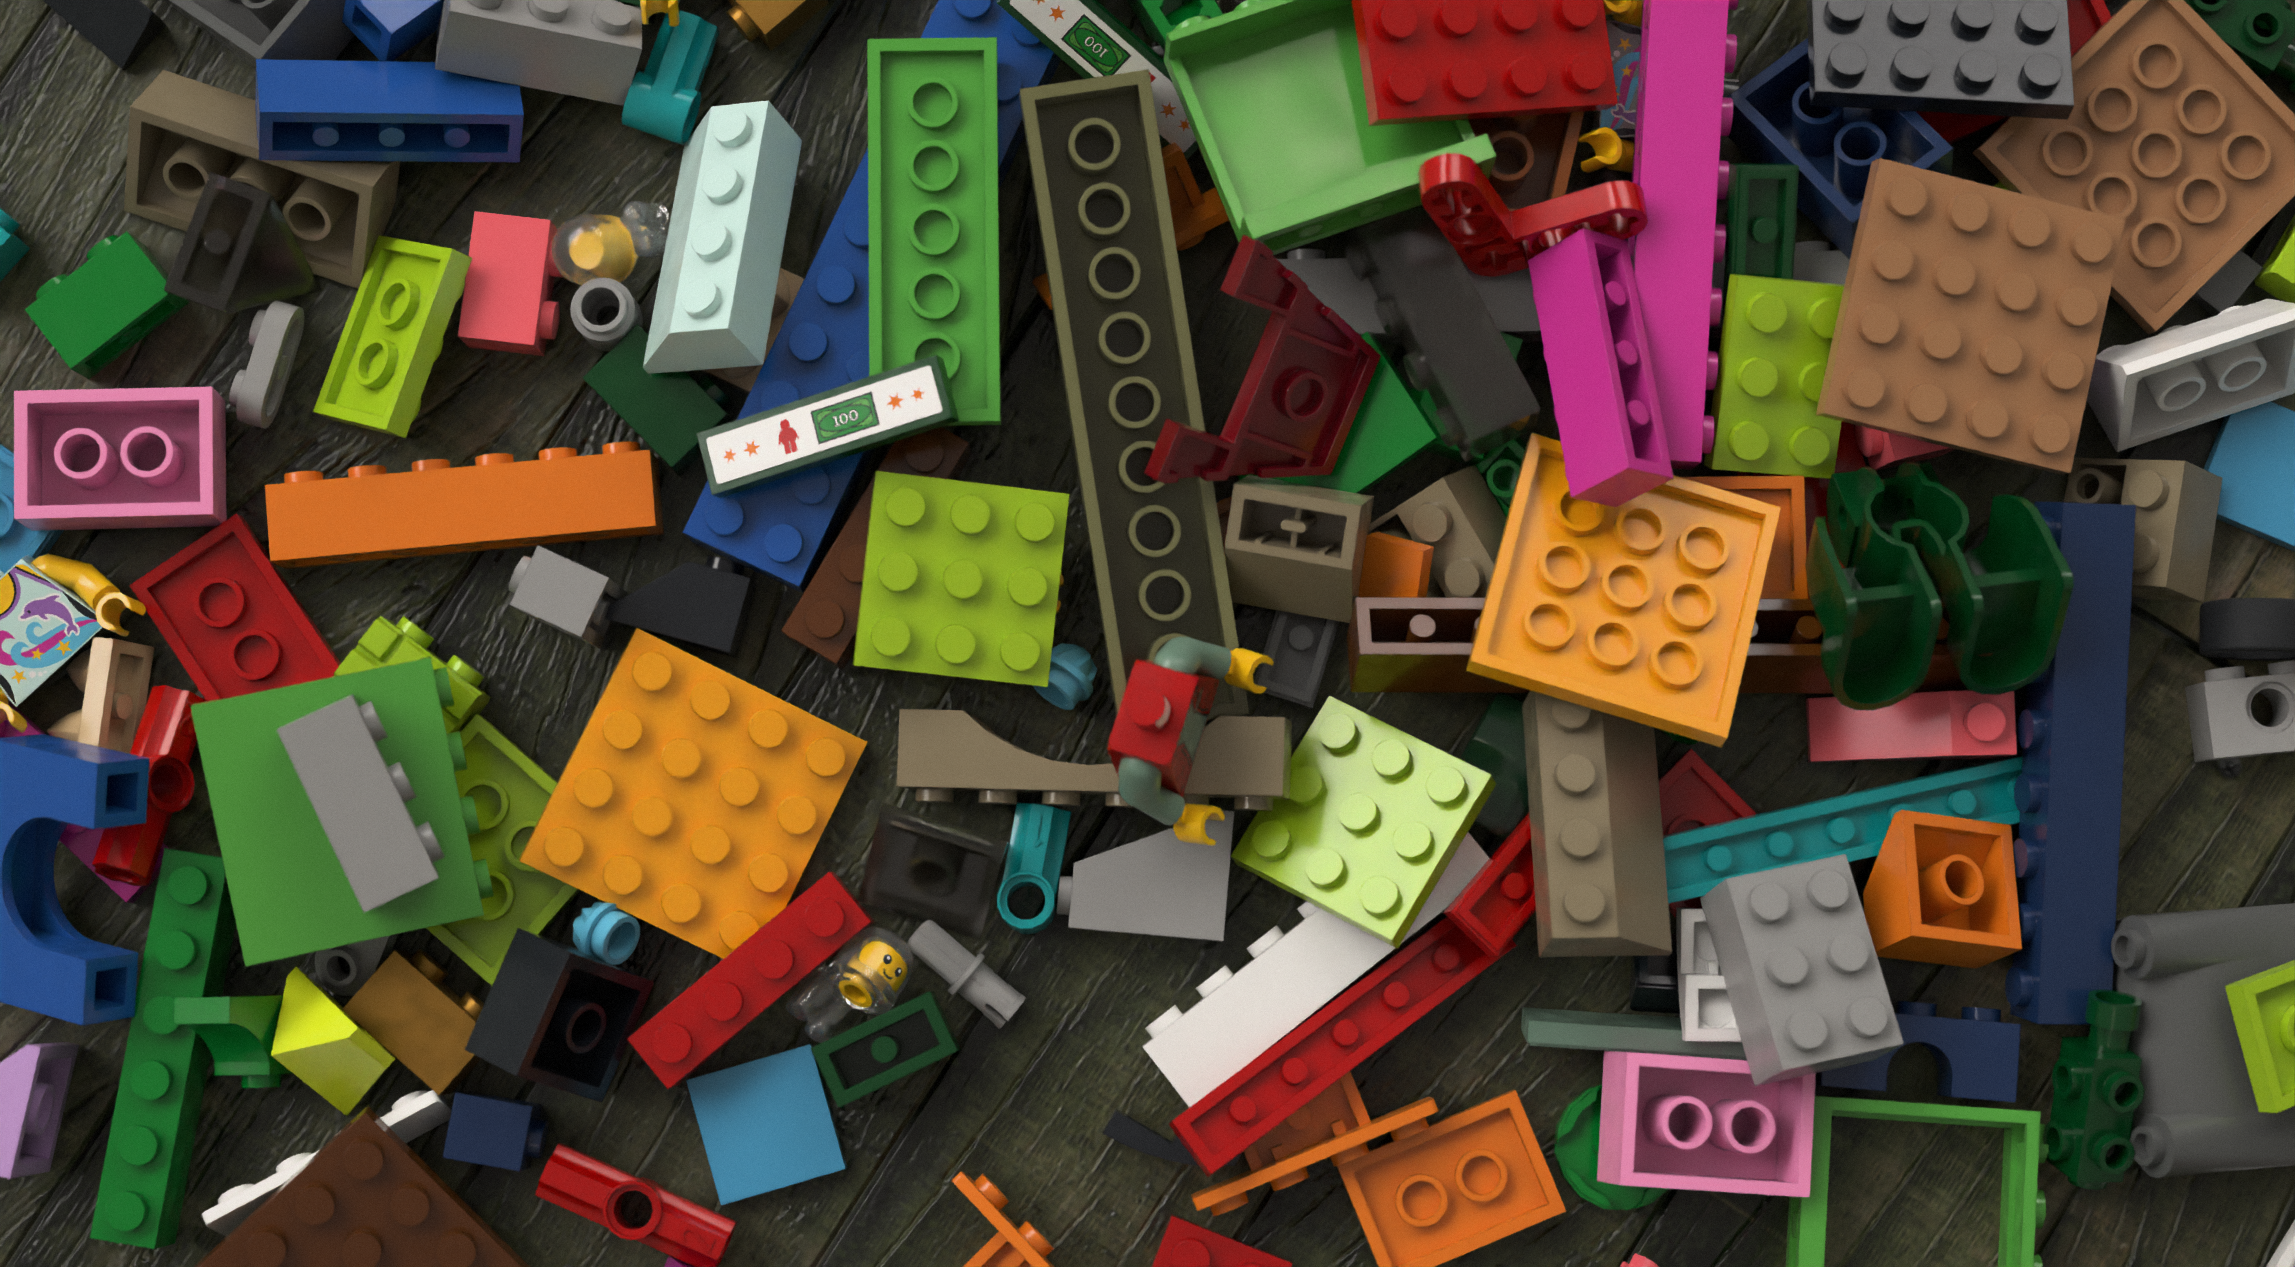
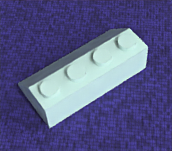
(724, 241)

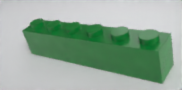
(163, 1061)

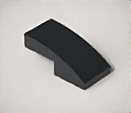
(1141, 1138)

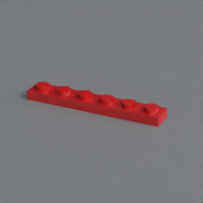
(1330, 1044)

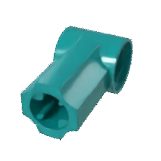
(667, 93)
(1034, 860)

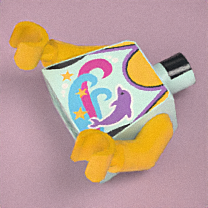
(46, 617)

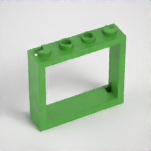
(2021, 1202)

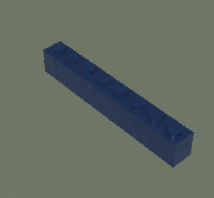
(2074, 775)

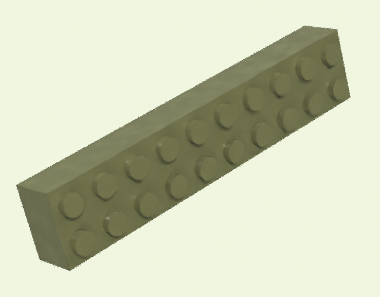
(1127, 368)

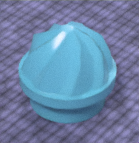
(1069, 676)
(606, 932)

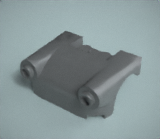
(2194, 1076)

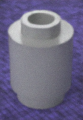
(596, 299)

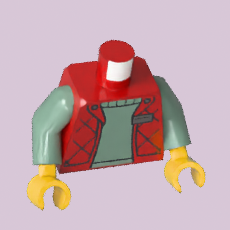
(1163, 726)

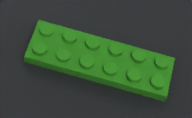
(936, 214)

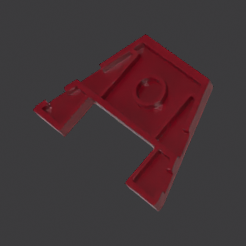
(1295, 392)

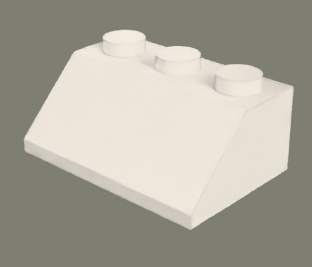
(2195, 373)

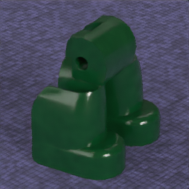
(1884, 610)

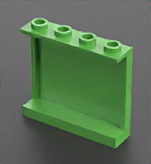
(1288, 123)
(274, 850)

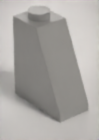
(1153, 886)

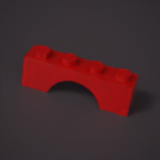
(750, 980)

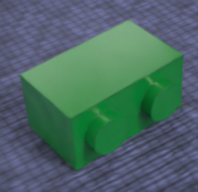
(104, 304)

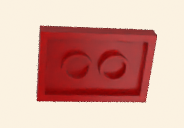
(233, 616)

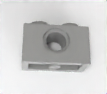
(564, 595)
(2223, 717)

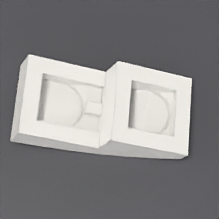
(1701, 987)

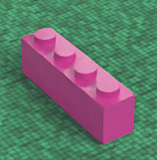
(1599, 369)

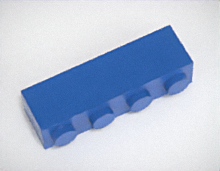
(383, 113)

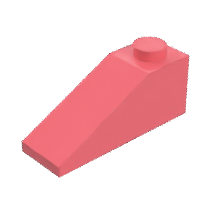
(1914, 729)

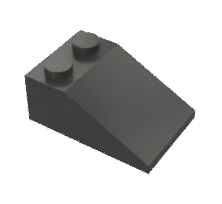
(272, 27)

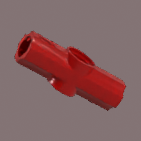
(168, 739)
(597, 1191)

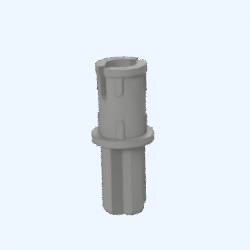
(965, 973)

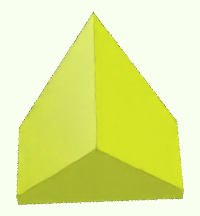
(326, 1044)

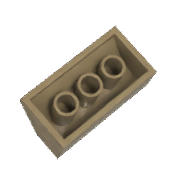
(192, 129)
(1594, 832)

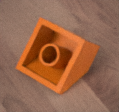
(1944, 891)

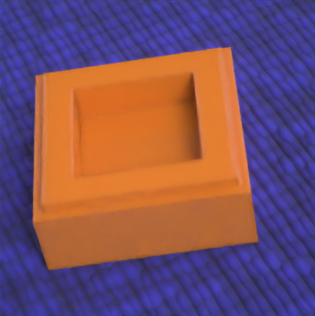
(1395, 567)

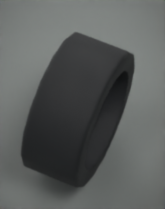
(2248, 629)

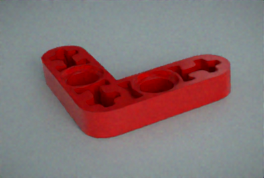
(1503, 240)

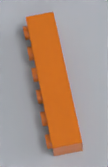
(464, 507)

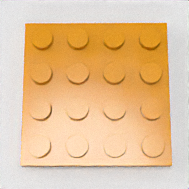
(1626, 603)
(692, 797)

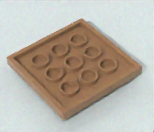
(2162, 137)
(1970, 317)

